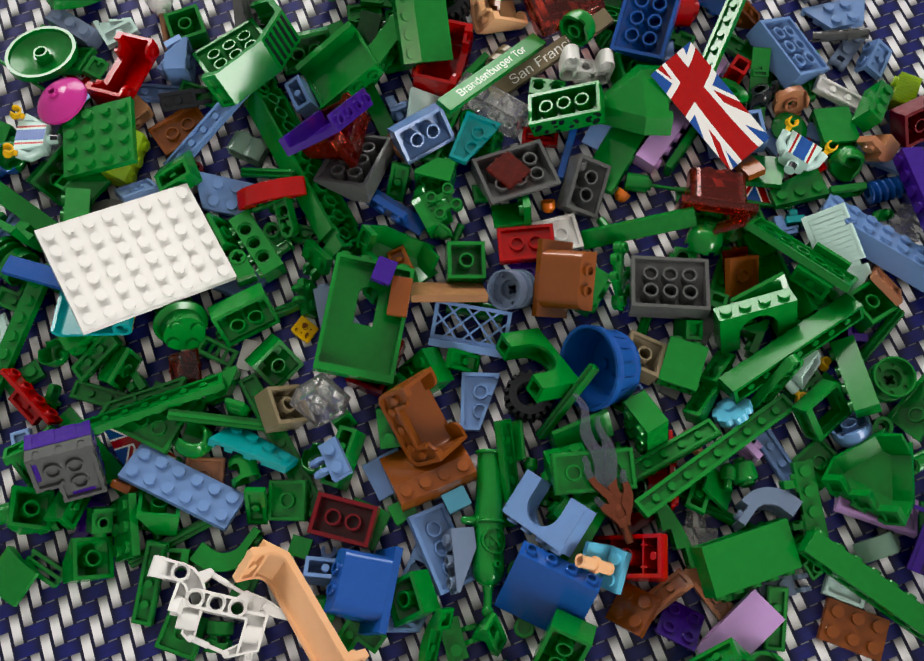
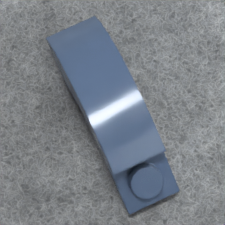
(768, 499)

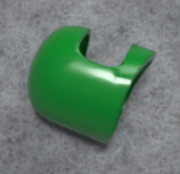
(247, 470)

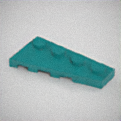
(253, 448)

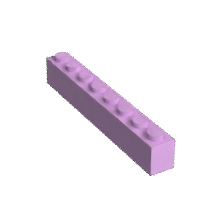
(657, 146)

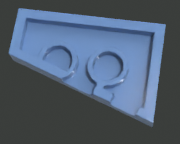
(476, 396)

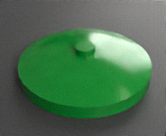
(41, 54)

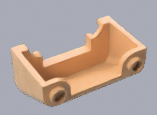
(489, 21)

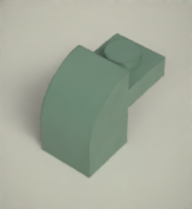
(877, 546)

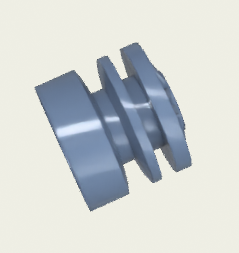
(511, 289)

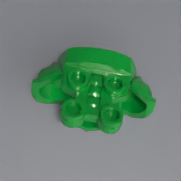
(436, 209)

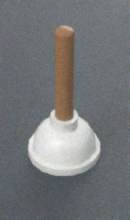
(161, 7)

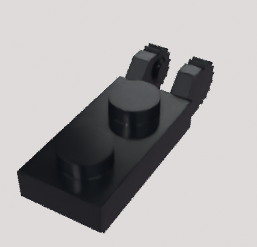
(183, 99)

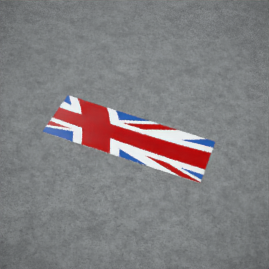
(710, 106)

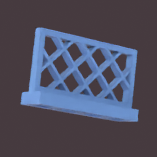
(463, 344)

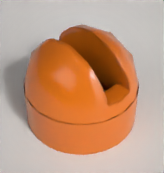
(621, 195)
(548, 205)

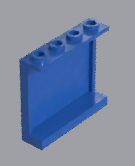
(546, 582)

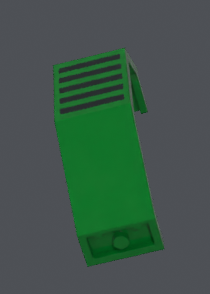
(258, 61)

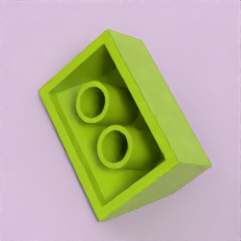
(128, 174)

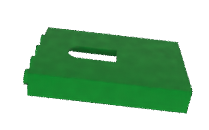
(355, 348)

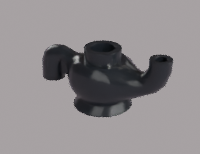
(762, 94)

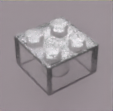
(320, 400)

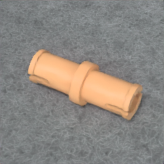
(594, 564)

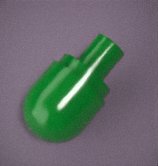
(727, 475)

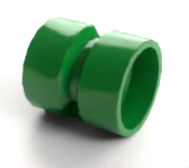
(219, 628)

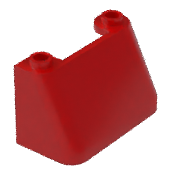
(128, 72)

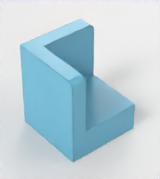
(456, 500)

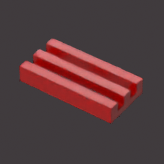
(548, 142)

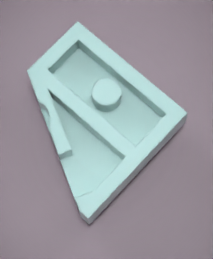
(109, 29)

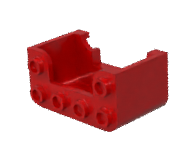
(443, 76)

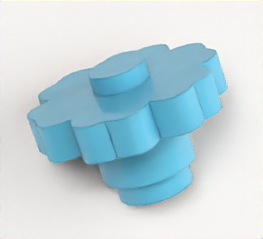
(730, 414)

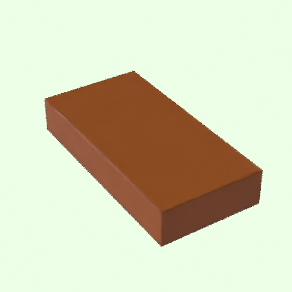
(399, 296)

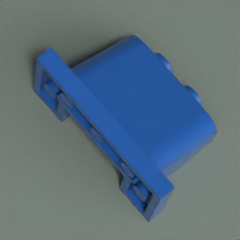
(364, 587)

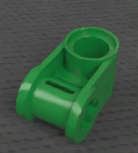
(279, 243)
(242, 268)

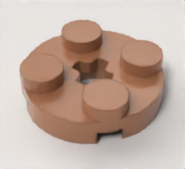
(794, 93)

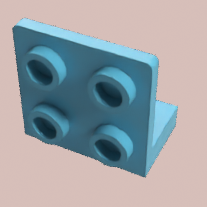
(610, 553)

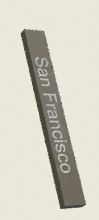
(546, 57)

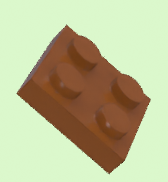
(741, 274)
(633, 609)

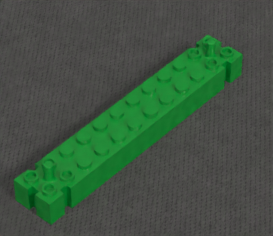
(322, 207)

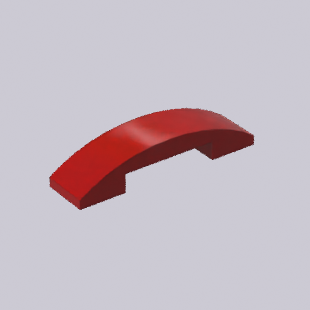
(271, 190)

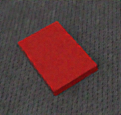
(521, 242)

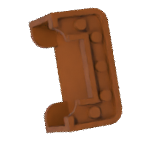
(419, 421)

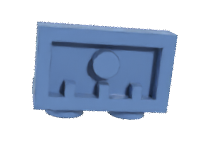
(874, 58)

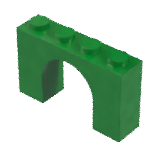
(730, 318)
(535, 346)

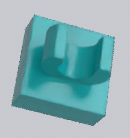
(793, 218)

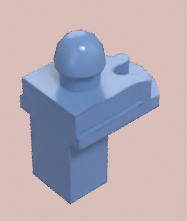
(397, 110)
(779, 221)

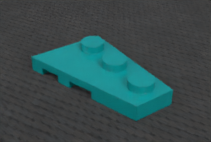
(472, 137)

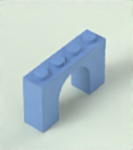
(564, 532)

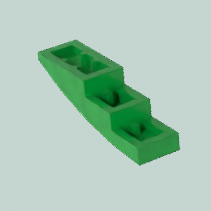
(667, 520)

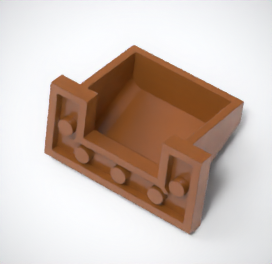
(562, 279)

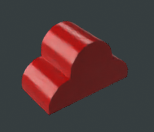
(648, 556)

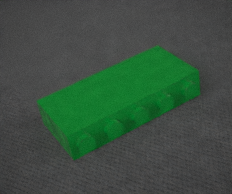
(746, 558)

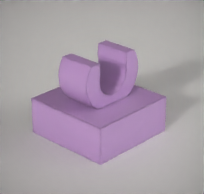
(751, 451)

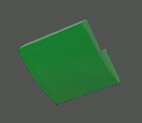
(15, 576)

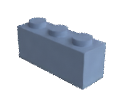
(82, 32)

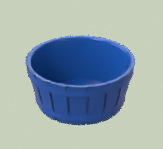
(613, 355)

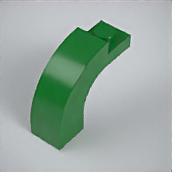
(209, 557)

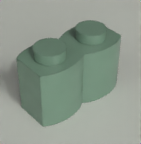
(248, 148)

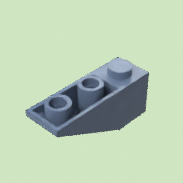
(460, 549)

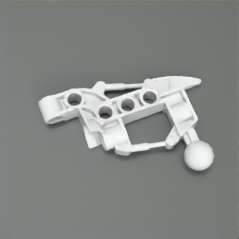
(254, 614)

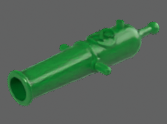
(489, 526)

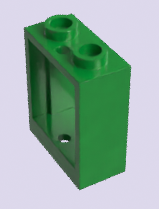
(804, 413)

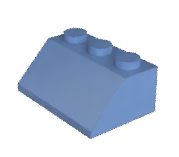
(421, 133)

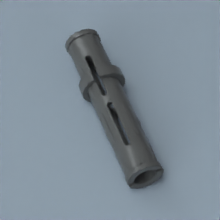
(837, 35)

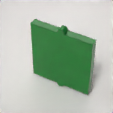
(715, 490)

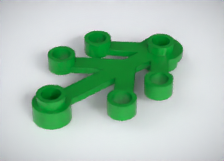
(618, 276)

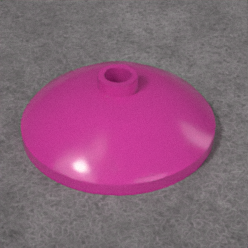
(61, 101)

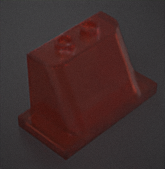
(346, 143)
(717, 192)

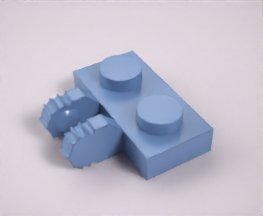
(335, 460)

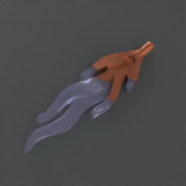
(604, 479)

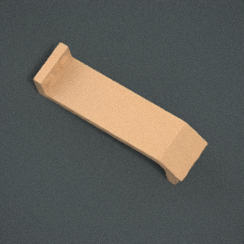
(296, 601)

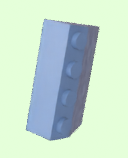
(792, 55)

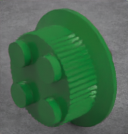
(181, 324)

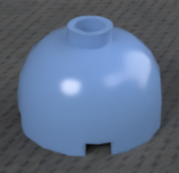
(852, 431)

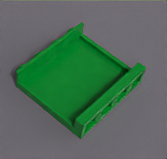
(339, 66)

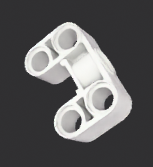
(585, 70)

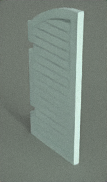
(831, 231)

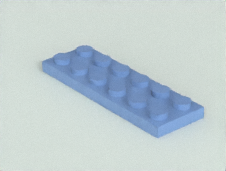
(182, 487)

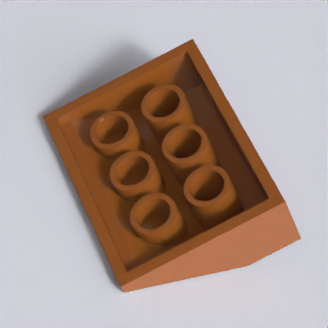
(421, 484)

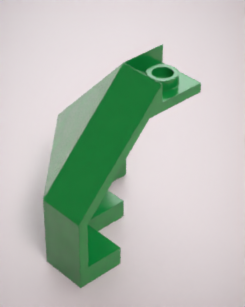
(638, 103)
(380, 239)
(876, 477)

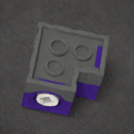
(66, 460)

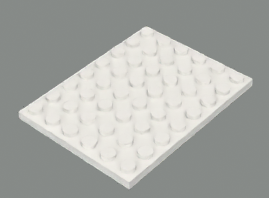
(134, 257)

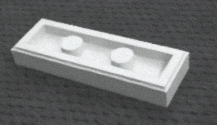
(836, 93)

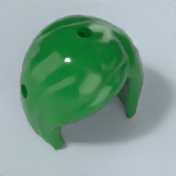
(845, 163)
(194, 441)

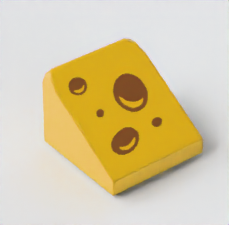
(304, 329)

